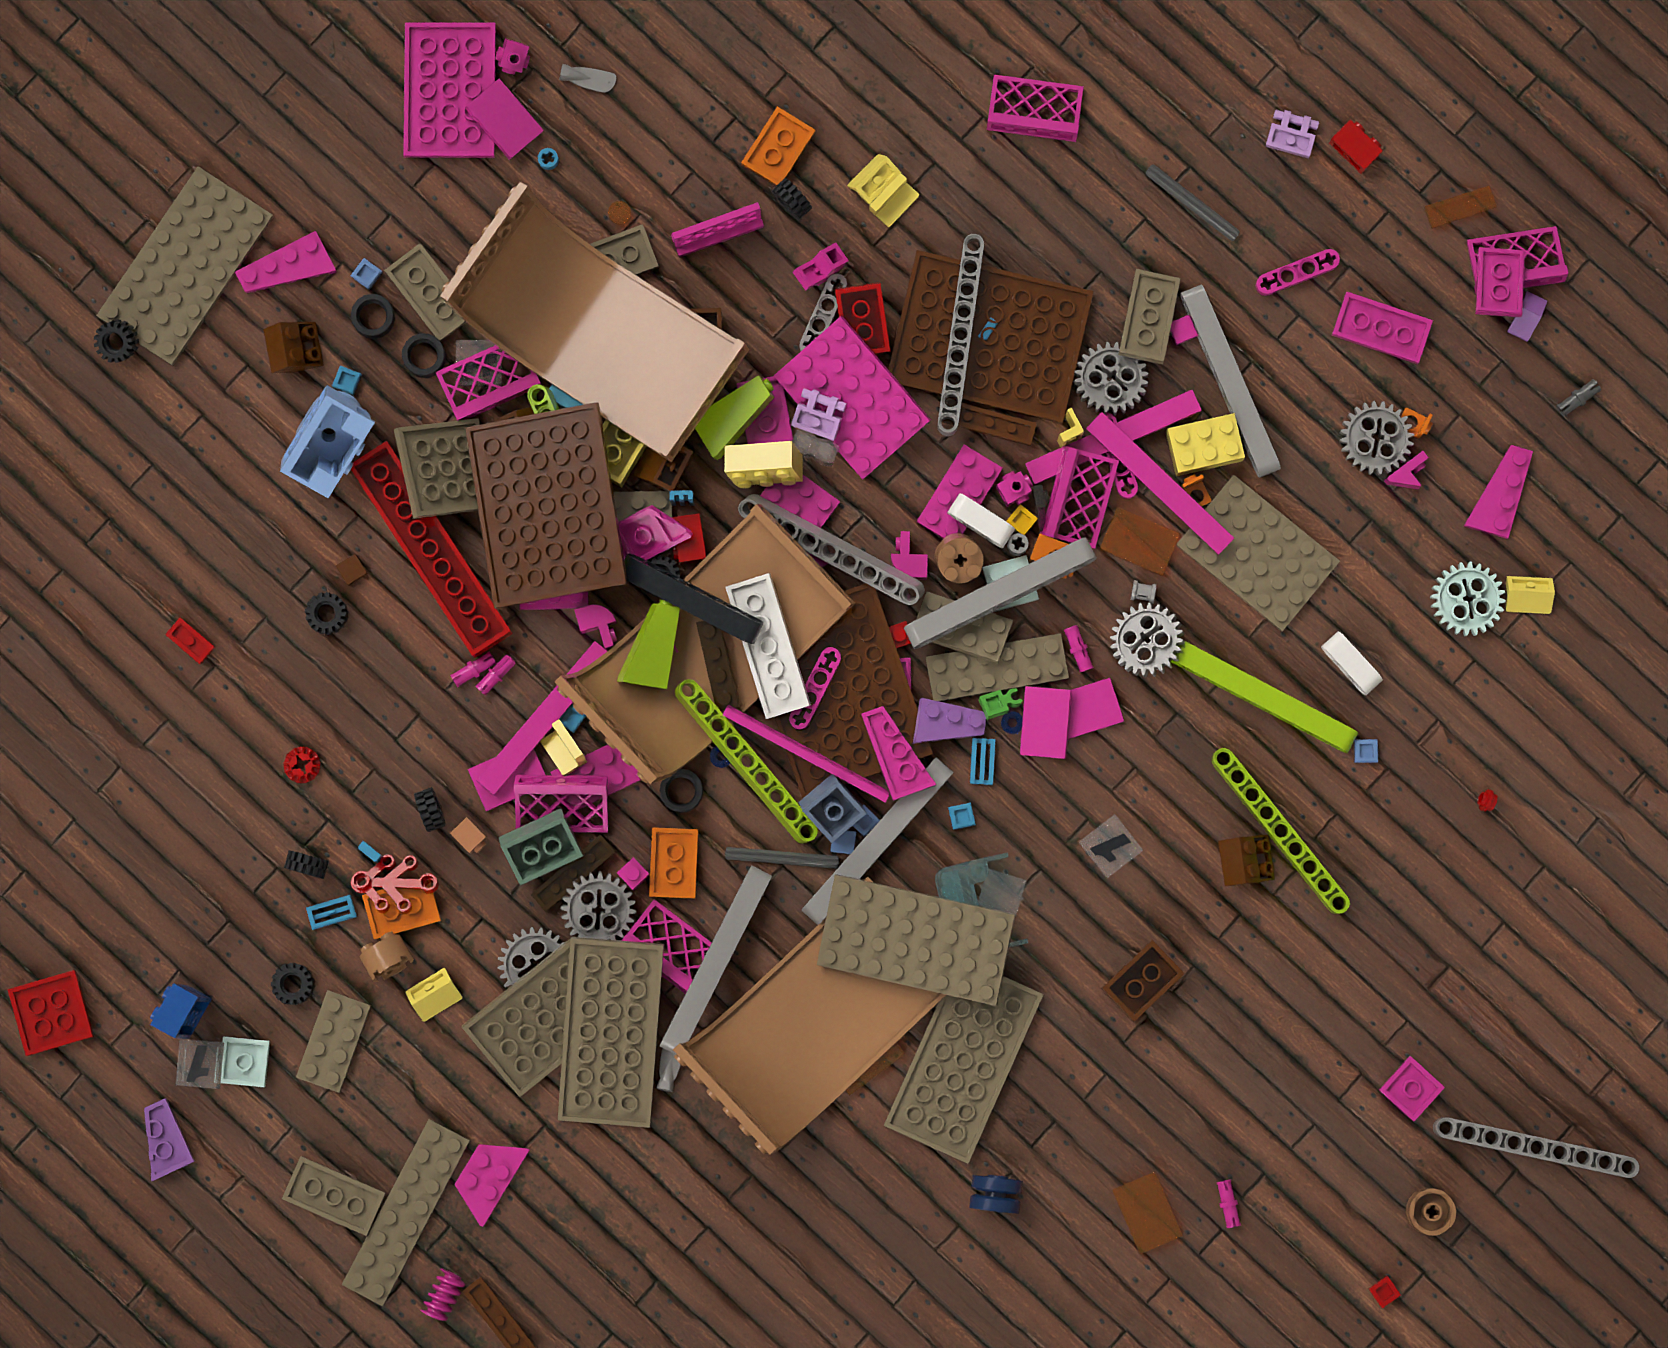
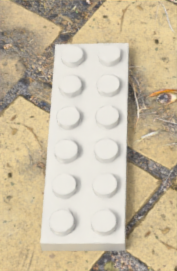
(772, 655)

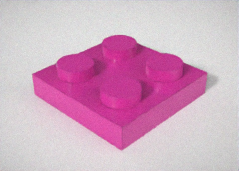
(1411, 1088)

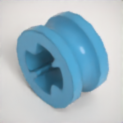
(550, 165)

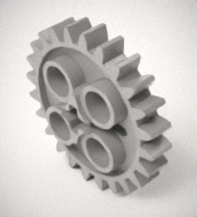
(1097, 393)
(1396, 442)
(1160, 654)
(619, 910)
(522, 947)

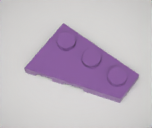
(946, 721)
(166, 1141)

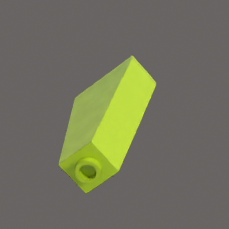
(733, 415)
(653, 648)

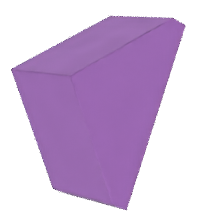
(1531, 314)

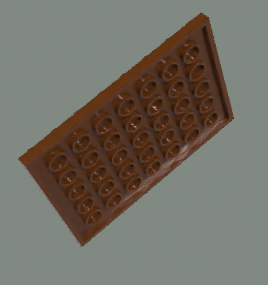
(1024, 361)
(546, 505)
(865, 680)

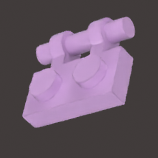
(1289, 139)
(815, 420)

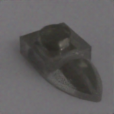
(1040, 499)

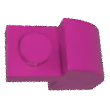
(821, 267)
(911, 564)
(597, 617)

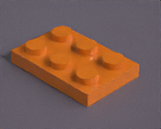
(778, 146)
(673, 863)
(423, 912)

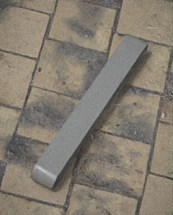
(964, 324)
(1230, 381)
(842, 549)
(1000, 593)
(878, 839)
(716, 958)
(1546, 1151)

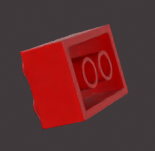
(865, 313)

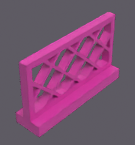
(1034, 126)
(717, 230)
(1532, 277)
(490, 399)
(1061, 490)
(563, 785)
(669, 971)

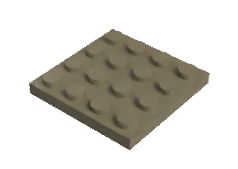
(437, 467)

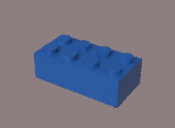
(180, 1011)

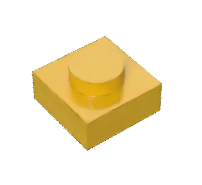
(1022, 520)

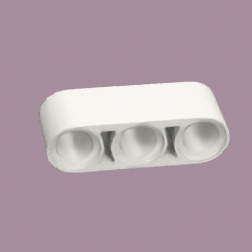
(981, 520)
(1351, 663)

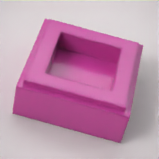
(1183, 330)

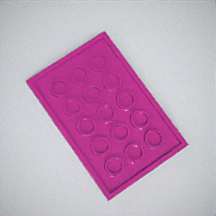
(442, 74)
(878, 408)

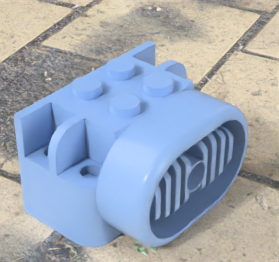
(323, 458)

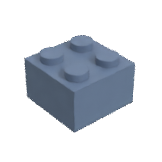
(832, 808)

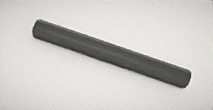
(1192, 202)
(781, 857)

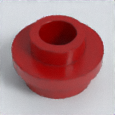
(1487, 800)

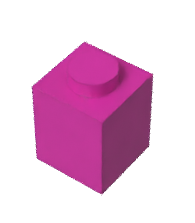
(633, 874)

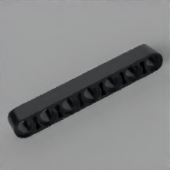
(692, 599)

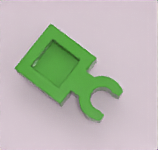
(997, 704)

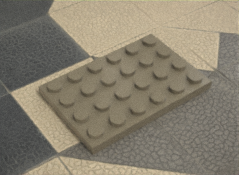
(1269, 559)
(525, 1024)

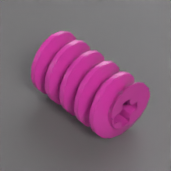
(443, 1295)

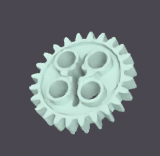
(1447, 602)

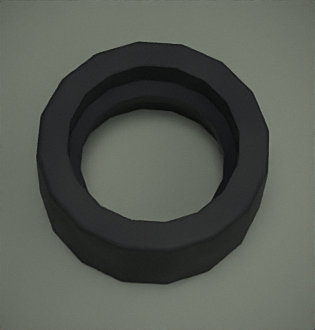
(369, 299)
(423, 338)
(682, 808)

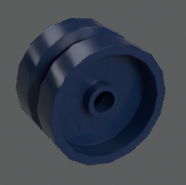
(996, 1192)

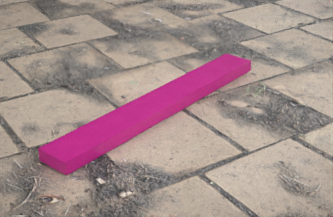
(1134, 427)
(1160, 483)
(533, 730)
(806, 753)

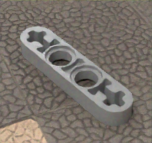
(820, 314)

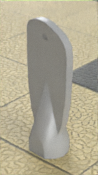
(588, 78)
(668, 1071)

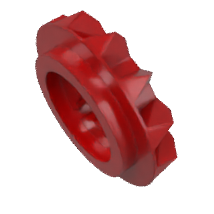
(312, 767)

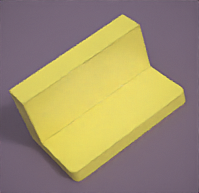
(874, 178)
(893, 200)
(1072, 434)
(1529, 594)
(563, 749)
(433, 995)

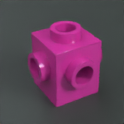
(513, 48)
(1013, 496)

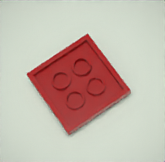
(50, 1013)

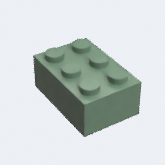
(540, 846)

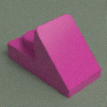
(1403, 476)

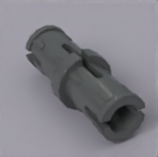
(1578, 398)

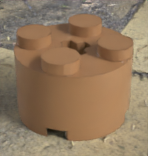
(969, 565)
(385, 957)
(1438, 1222)

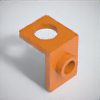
(1423, 423)
(1195, 483)

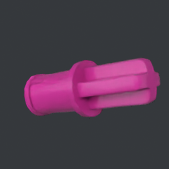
(495, 674)

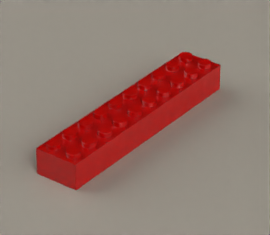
(431, 553)

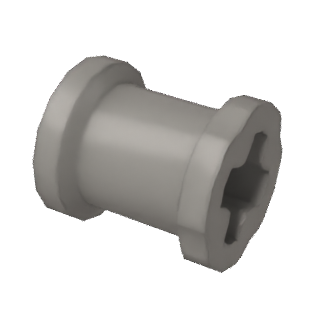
(1024, 542)
(1143, 592)

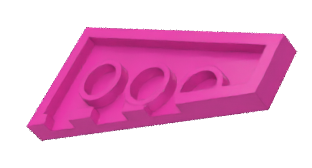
(291, 263)
(1500, 499)
(897, 760)

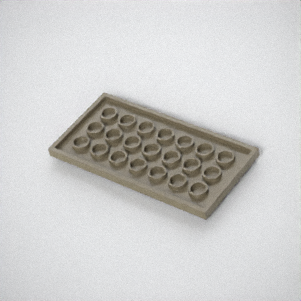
(186, 265)
(916, 939)
(610, 1032)
(962, 1069)

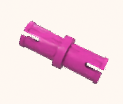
(1078, 648)
(473, 669)
(1228, 1203)

